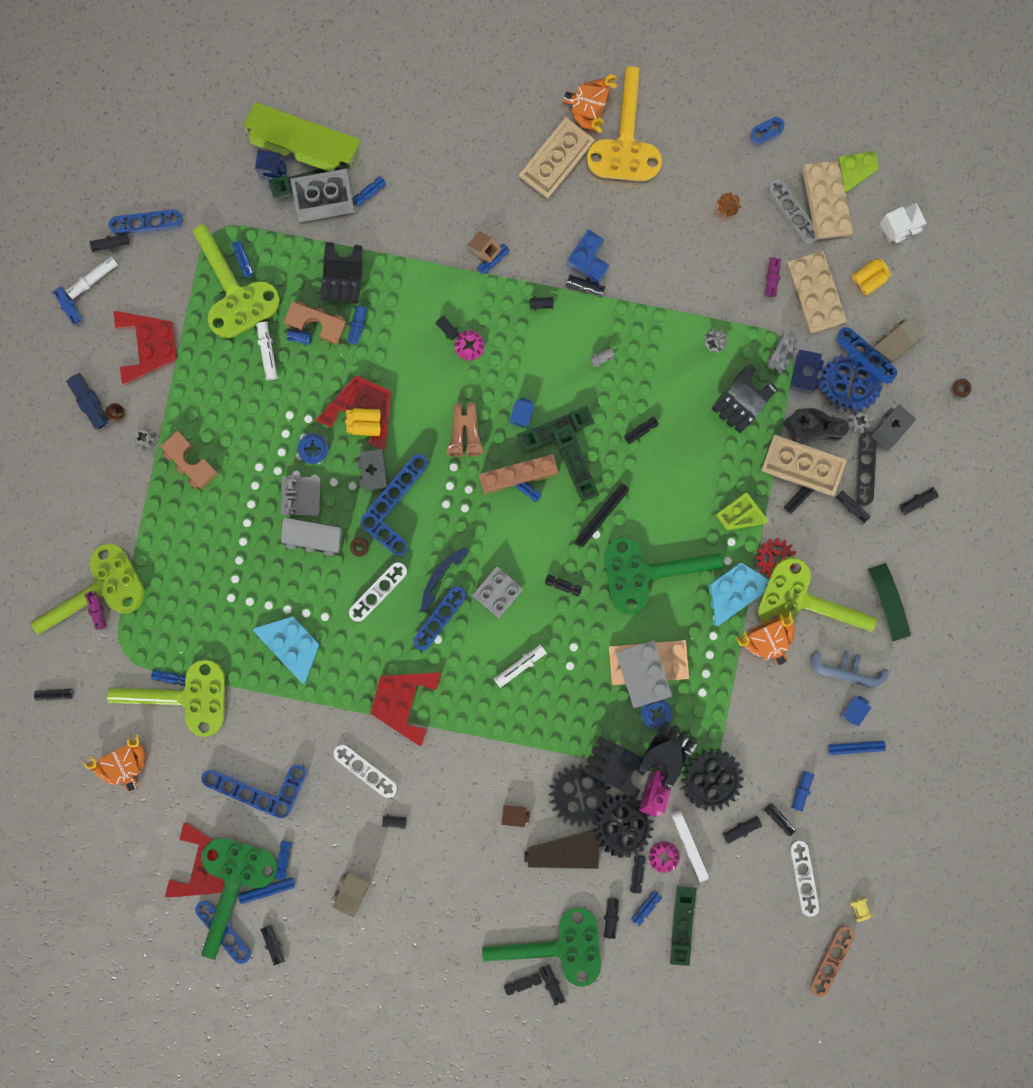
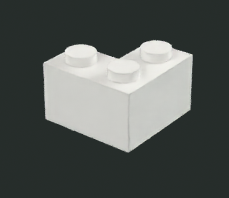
(902, 222)

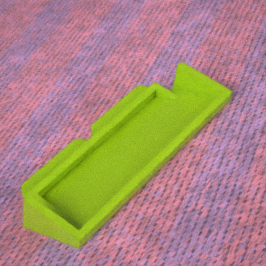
(307, 140)

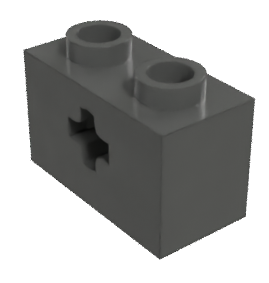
(886, 434)
(379, 479)

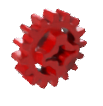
(769, 552)

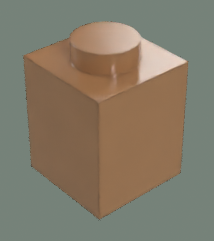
(484, 246)

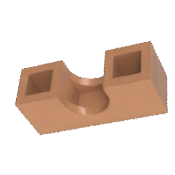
(300, 316)
(177, 448)

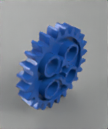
(833, 378)

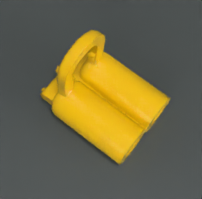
(871, 276)
(363, 422)

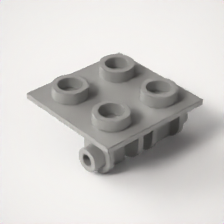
(786, 346)
(300, 496)
(497, 592)

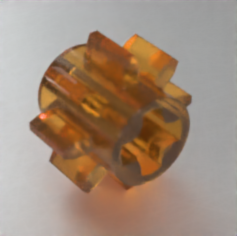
(728, 204)

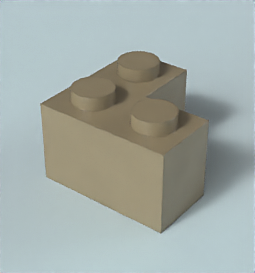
(901, 338)
(351, 893)

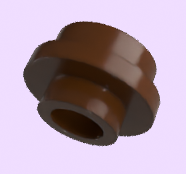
(967, 385)
(115, 412)
(355, 542)

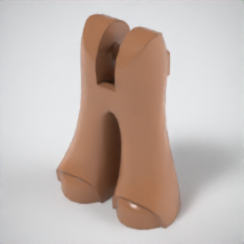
(456, 444)

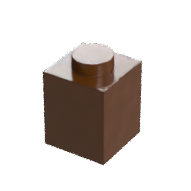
(515, 816)

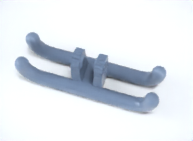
(843, 674)

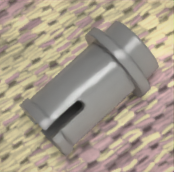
(602, 357)

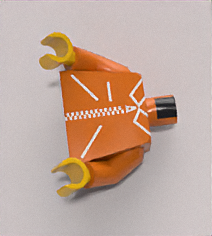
(590, 102)
(770, 638)
(120, 764)

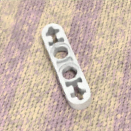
(375, 589)
(367, 768)
(689, 845)
(804, 878)

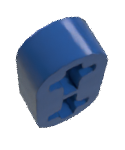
(765, 126)

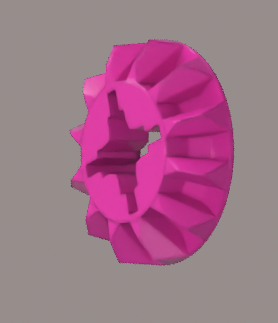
(468, 354)
(672, 852)

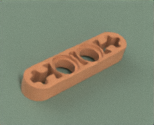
(834, 962)

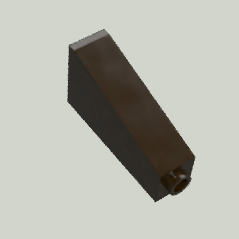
(571, 851)

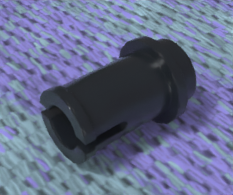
(541, 303)
(450, 331)
(393, 822)

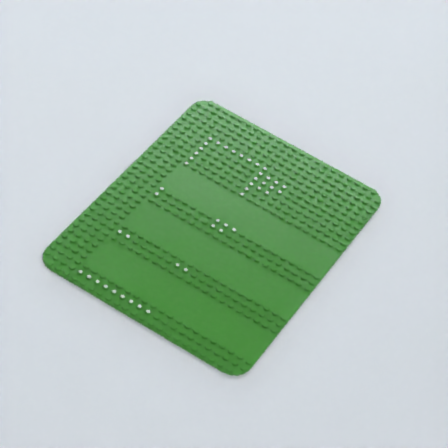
(217, 554)

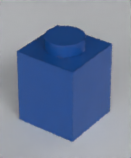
(522, 413)
(856, 710)

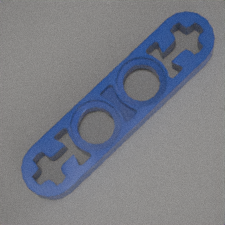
(146, 225)
(869, 353)
(442, 620)
(229, 930)

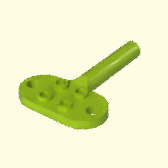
(242, 305)
(113, 580)
(788, 593)
(201, 698)

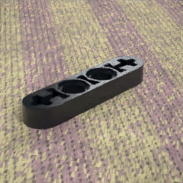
(863, 468)

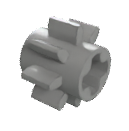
(716, 340)
(864, 421)
(138, 438)

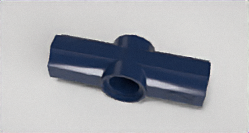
(88, 401)

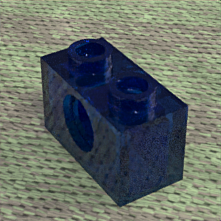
(270, 165)
(809, 360)

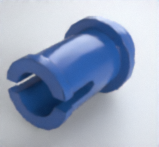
(299, 336)

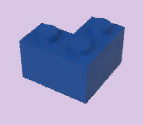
(585, 260)

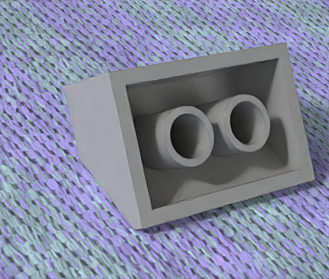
(322, 195)
(311, 536)
(643, 674)

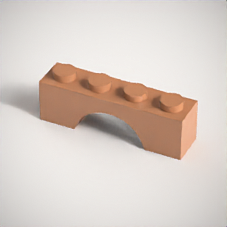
(519, 473)

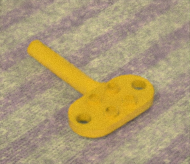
(625, 156)

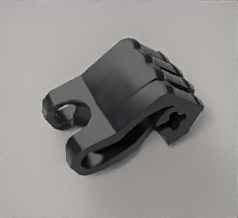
(341, 275)
(742, 400)
(821, 431)
(668, 753)
(613, 766)

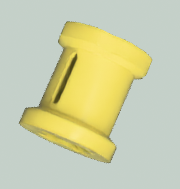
(861, 909)

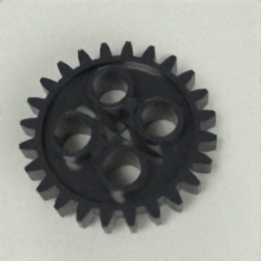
(699, 768)
(562, 798)
(614, 840)

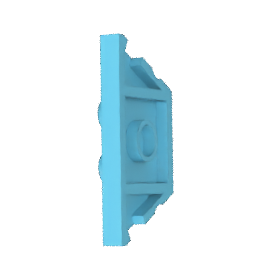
(734, 591)
(291, 645)

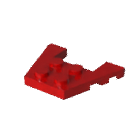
(154, 343)
(361, 395)
(395, 699)
(200, 881)

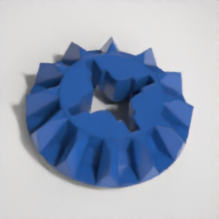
(306, 442)
(646, 714)

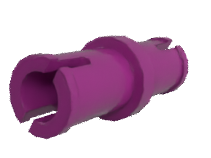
(772, 277)
(95, 610)

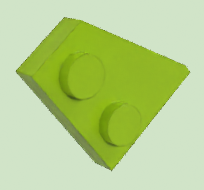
(857, 168)
(741, 514)

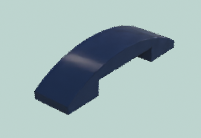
(455, 558)

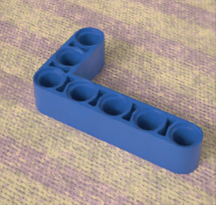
(391, 503)
(254, 801)

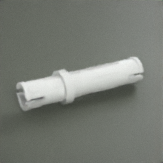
(89, 279)
(266, 350)
(501, 679)

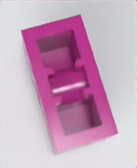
(655, 796)

